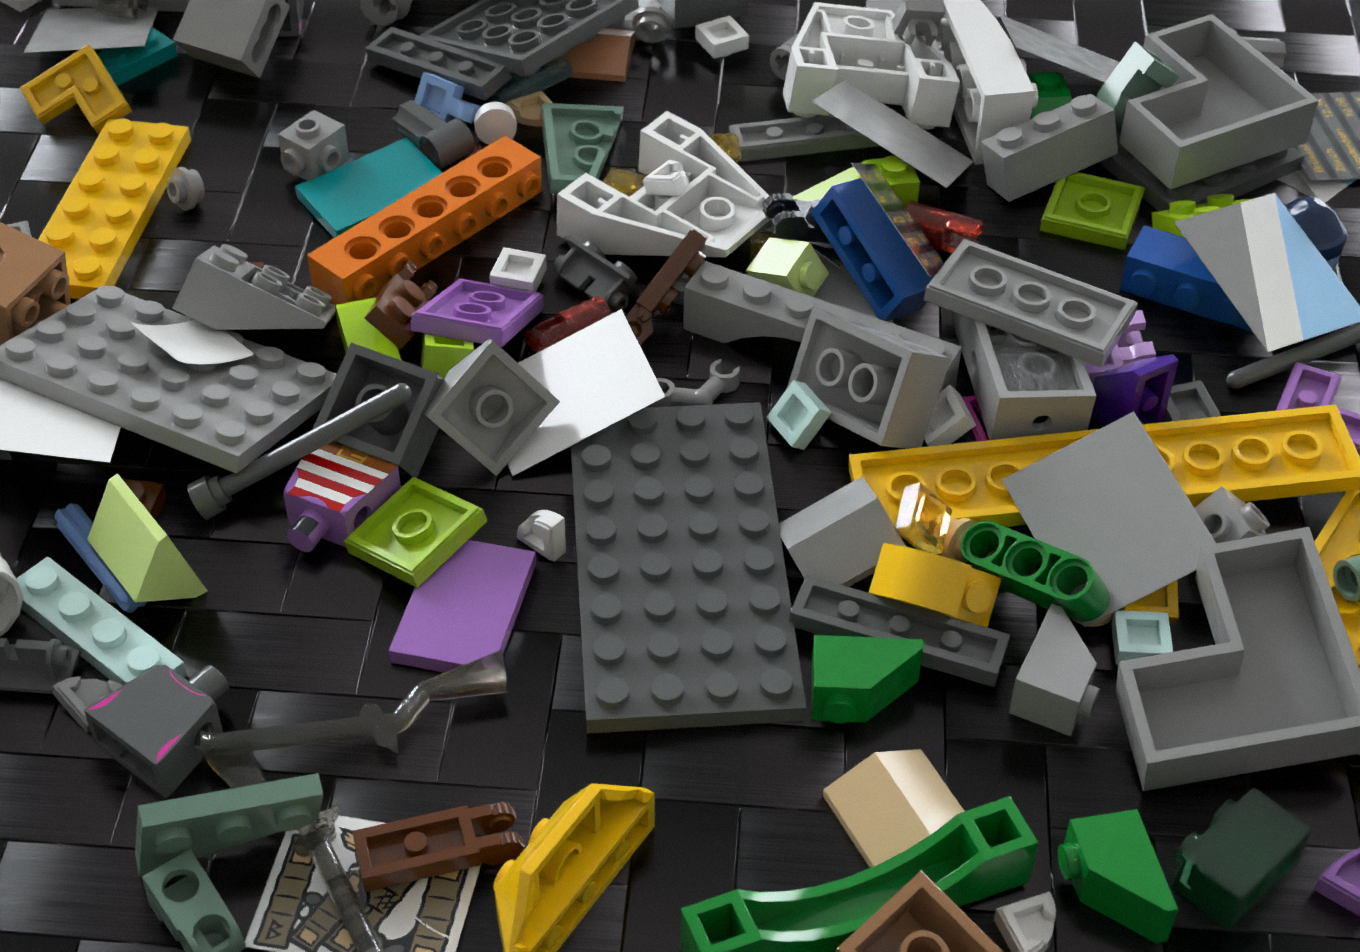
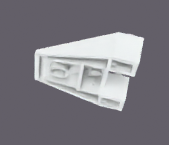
(862, 49)
(717, 203)

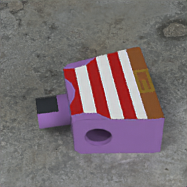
(335, 494)

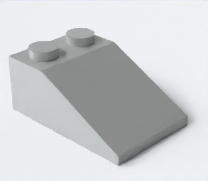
(870, 378)

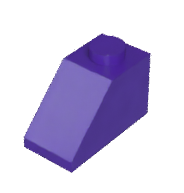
(1135, 387)

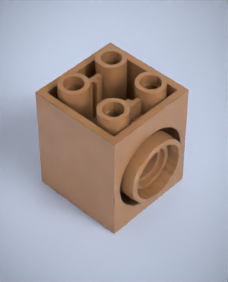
(31, 282)

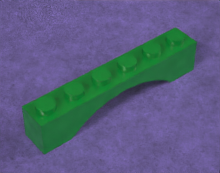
(965, 857)

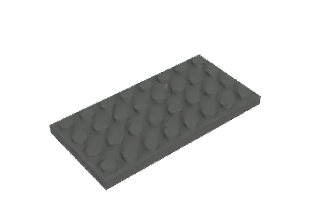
(683, 573)

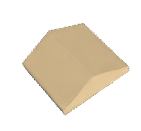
(891, 803)

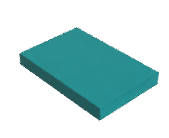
(365, 185)

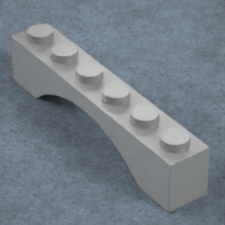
(738, 306)

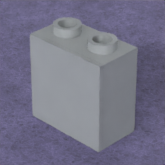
(232, 32)

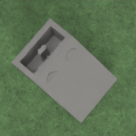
(237, 295)

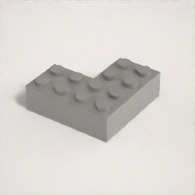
(1219, 111)
(1270, 689)

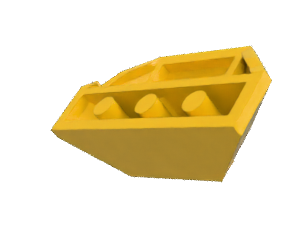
(569, 865)

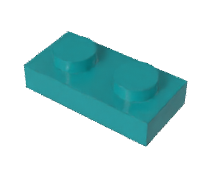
(132, 61)

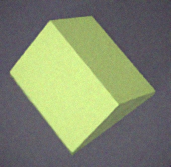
(139, 549)

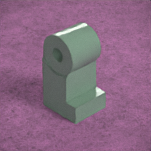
(1134, 77)
(192, 907)

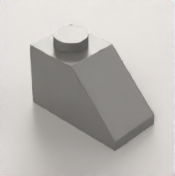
(1056, 677)

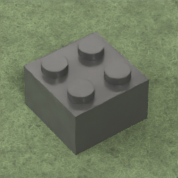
(402, 433)

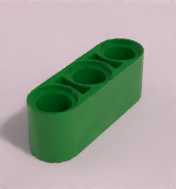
(1050, 585)

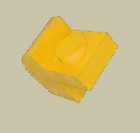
(935, 584)

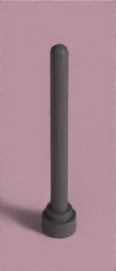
(1287, 359)
(213, 493)

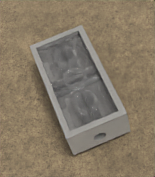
(1023, 384)

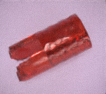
(944, 228)
(566, 323)

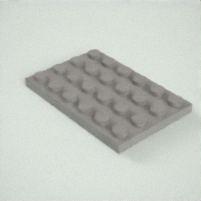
(114, 372)

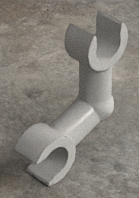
(705, 395)

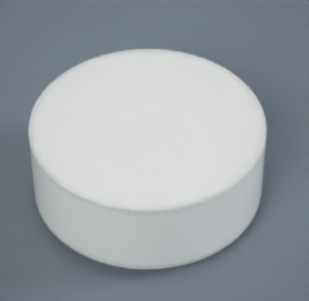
(494, 122)

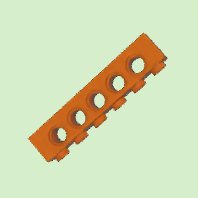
(426, 221)

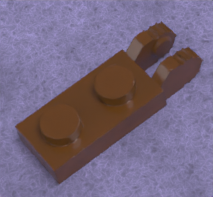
(396, 304)
(436, 844)

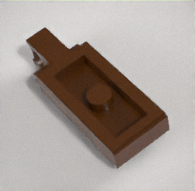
(661, 291)

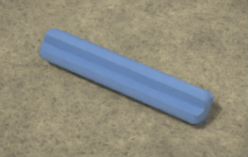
(76, 528)

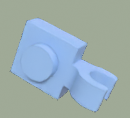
(444, 99)

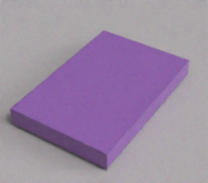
(478, 312)
(464, 607)

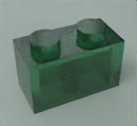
(1239, 857)

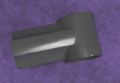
(436, 139)

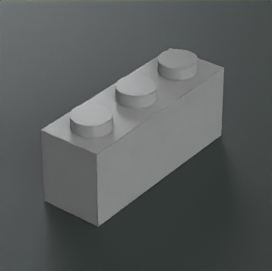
(1049, 147)

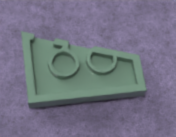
(577, 140)
(223, 819)

